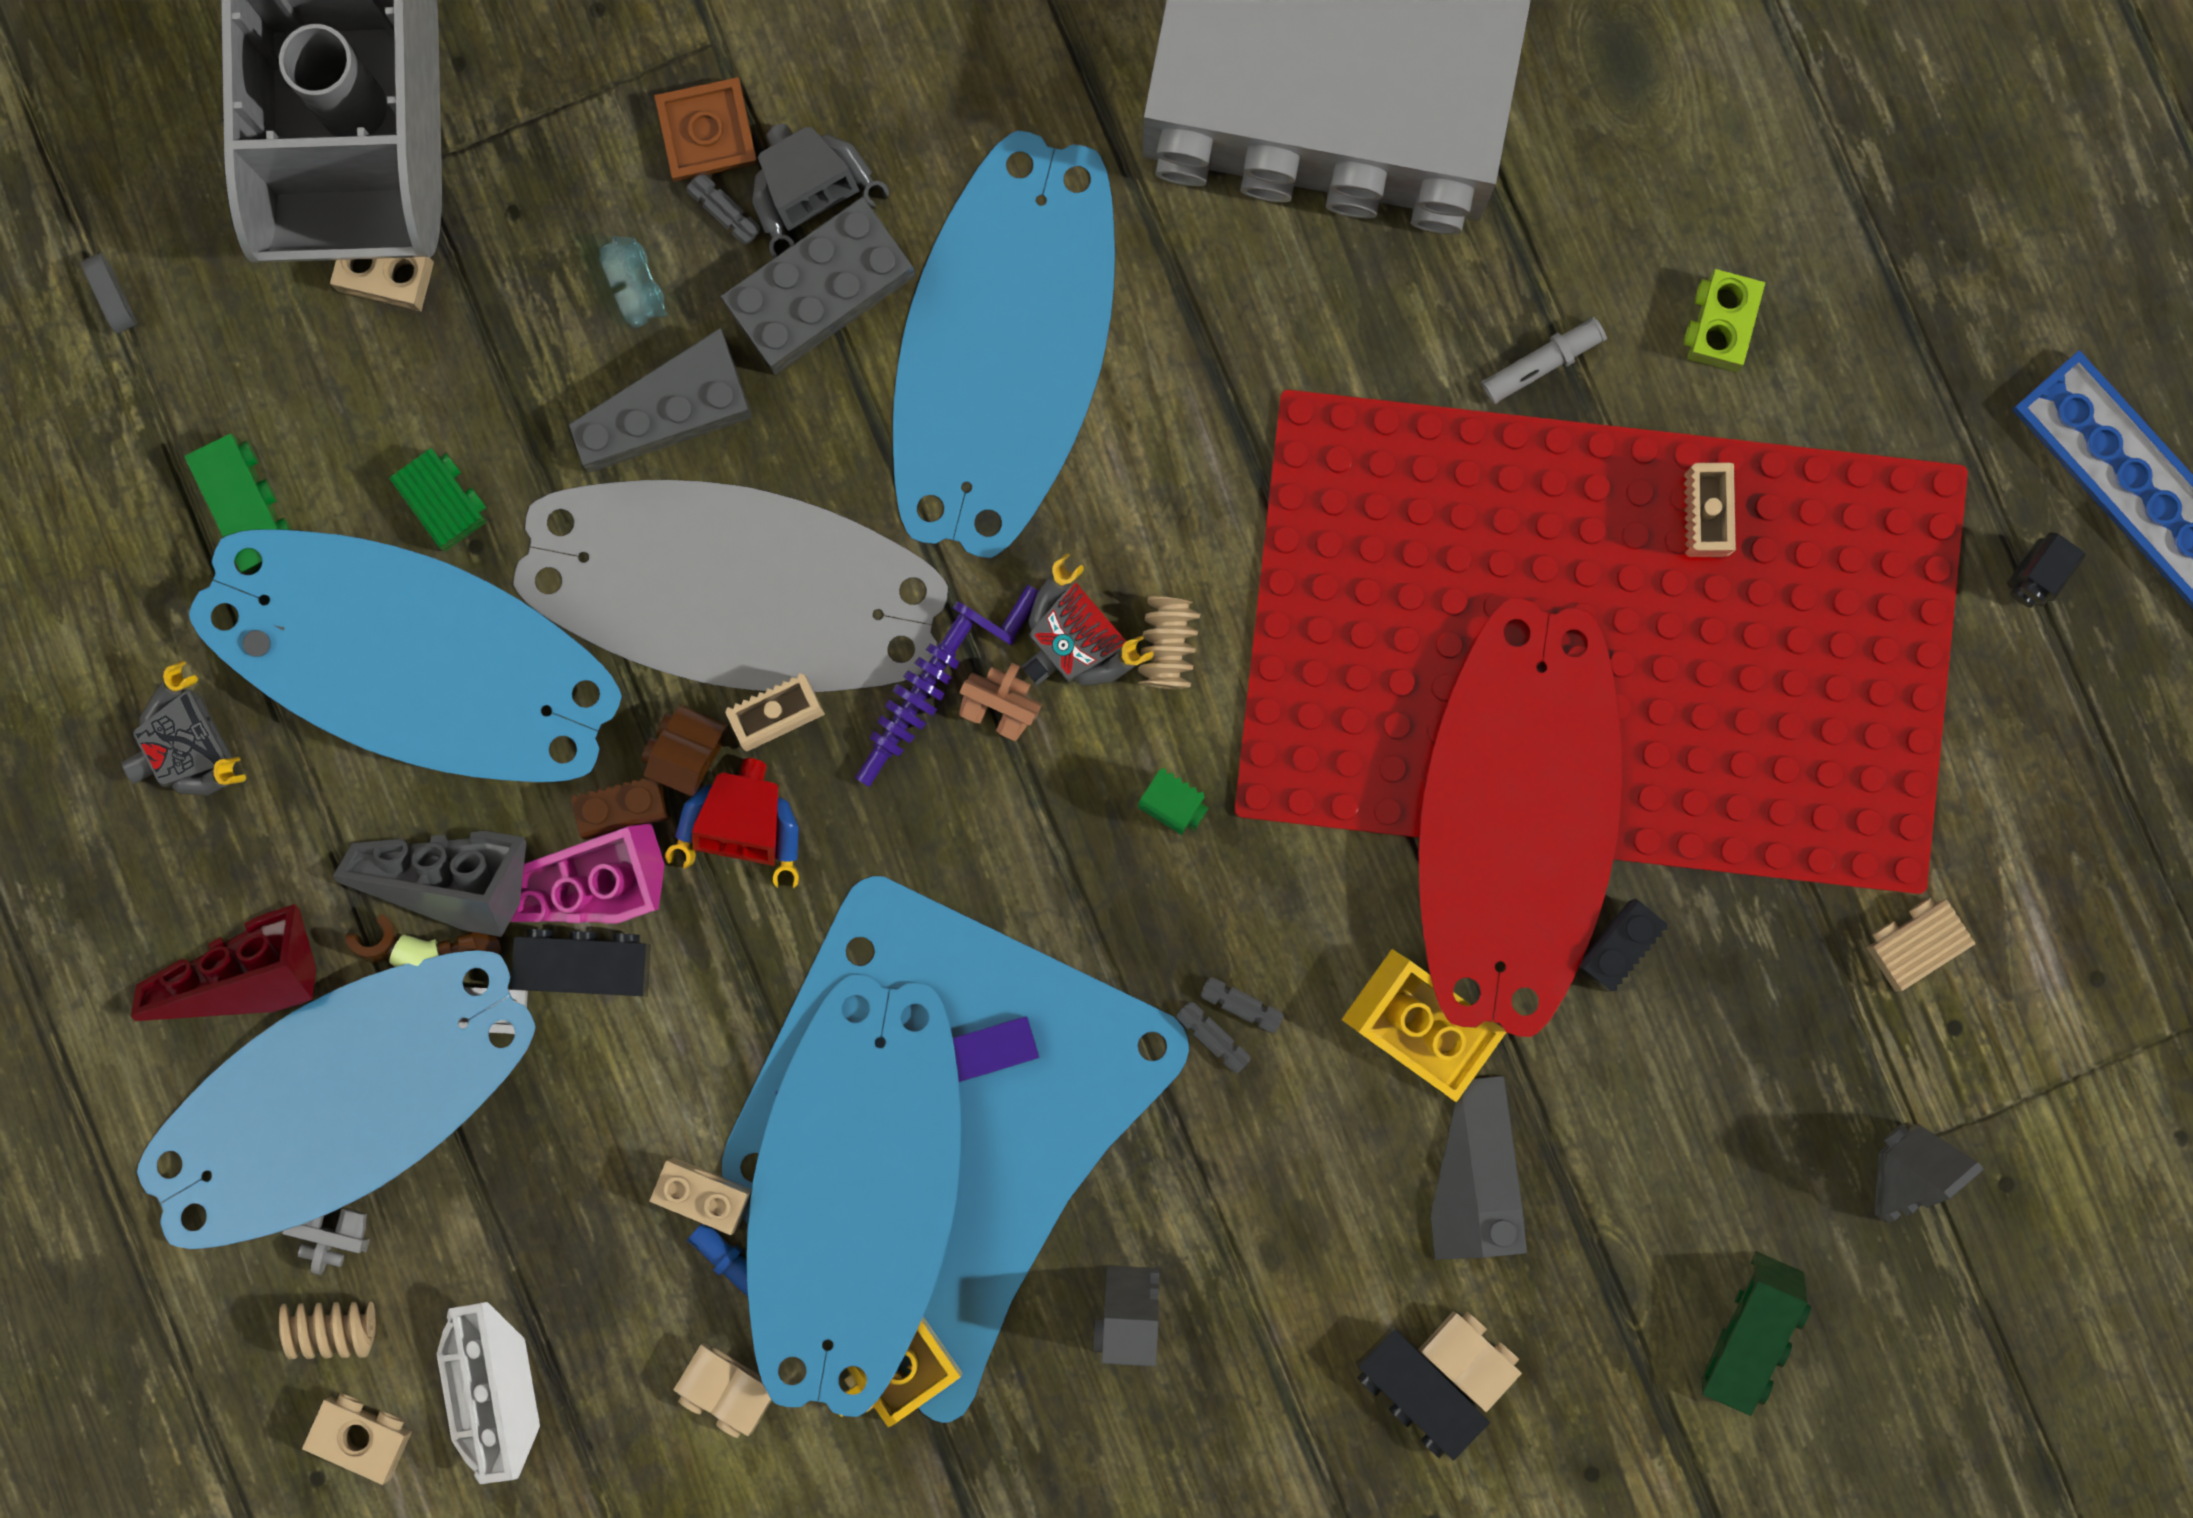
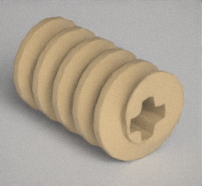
(1168, 643)
(327, 1332)

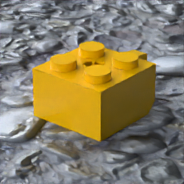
(930, 1373)

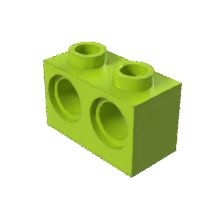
(1733, 323)

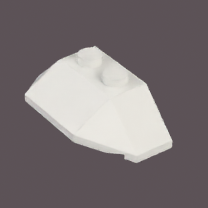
(487, 1392)

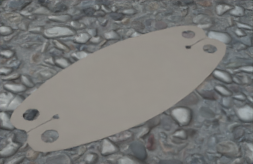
(729, 584)

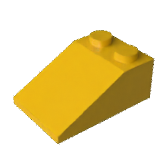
(1405, 1020)

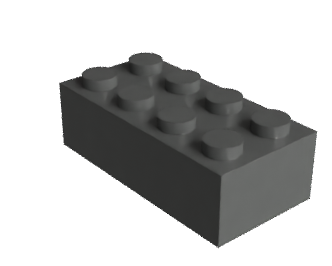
(818, 285)

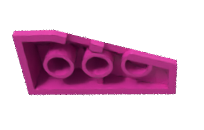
(595, 880)

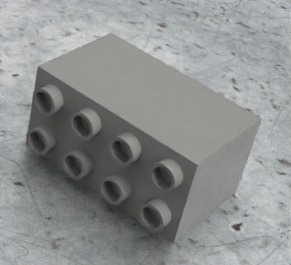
(1339, 100)

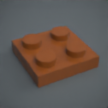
(706, 129)

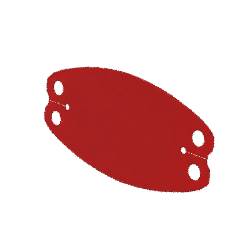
(1520, 817)

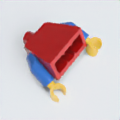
(740, 820)

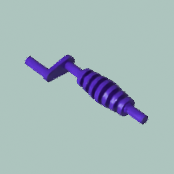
(943, 655)

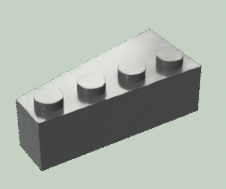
(668, 406)

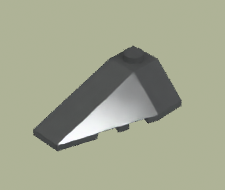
(456, 881)
(1478, 1186)

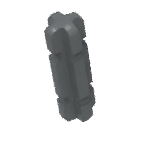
(723, 209)
(1242, 1005)
(1213, 1037)

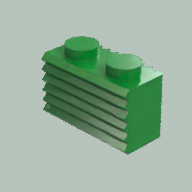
(439, 499)
(1173, 802)

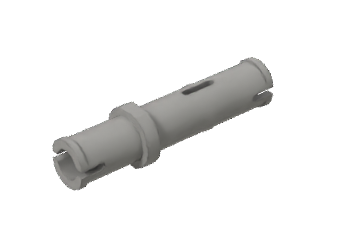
(1545, 359)

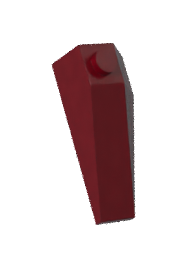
(249, 974)

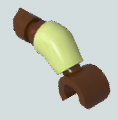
(414, 950)

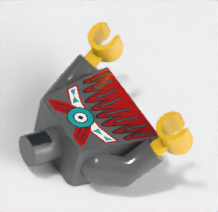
(1076, 635)

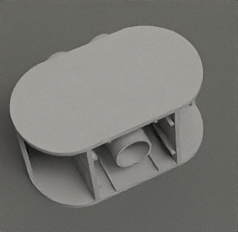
(332, 128)

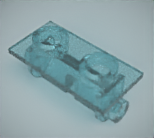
(626, 262)

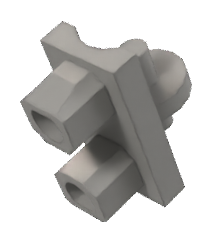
(347, 1236)

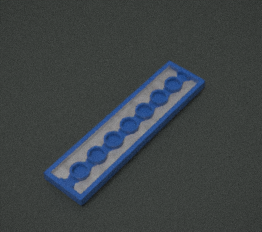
(2117, 464)

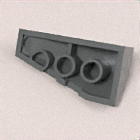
(1918, 1171)

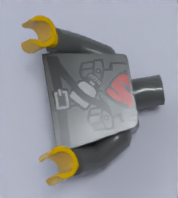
(180, 741)

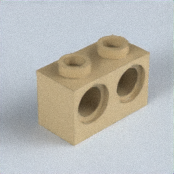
(379, 281)

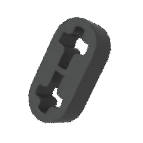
(109, 293)

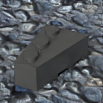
(1130, 1317)

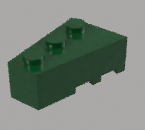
(1757, 1336)

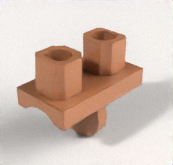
(984, 693)

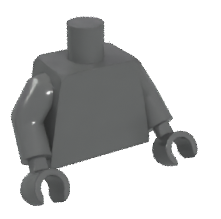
(805, 177)

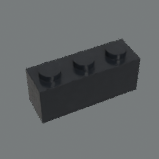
(581, 964)
(1420, 1395)

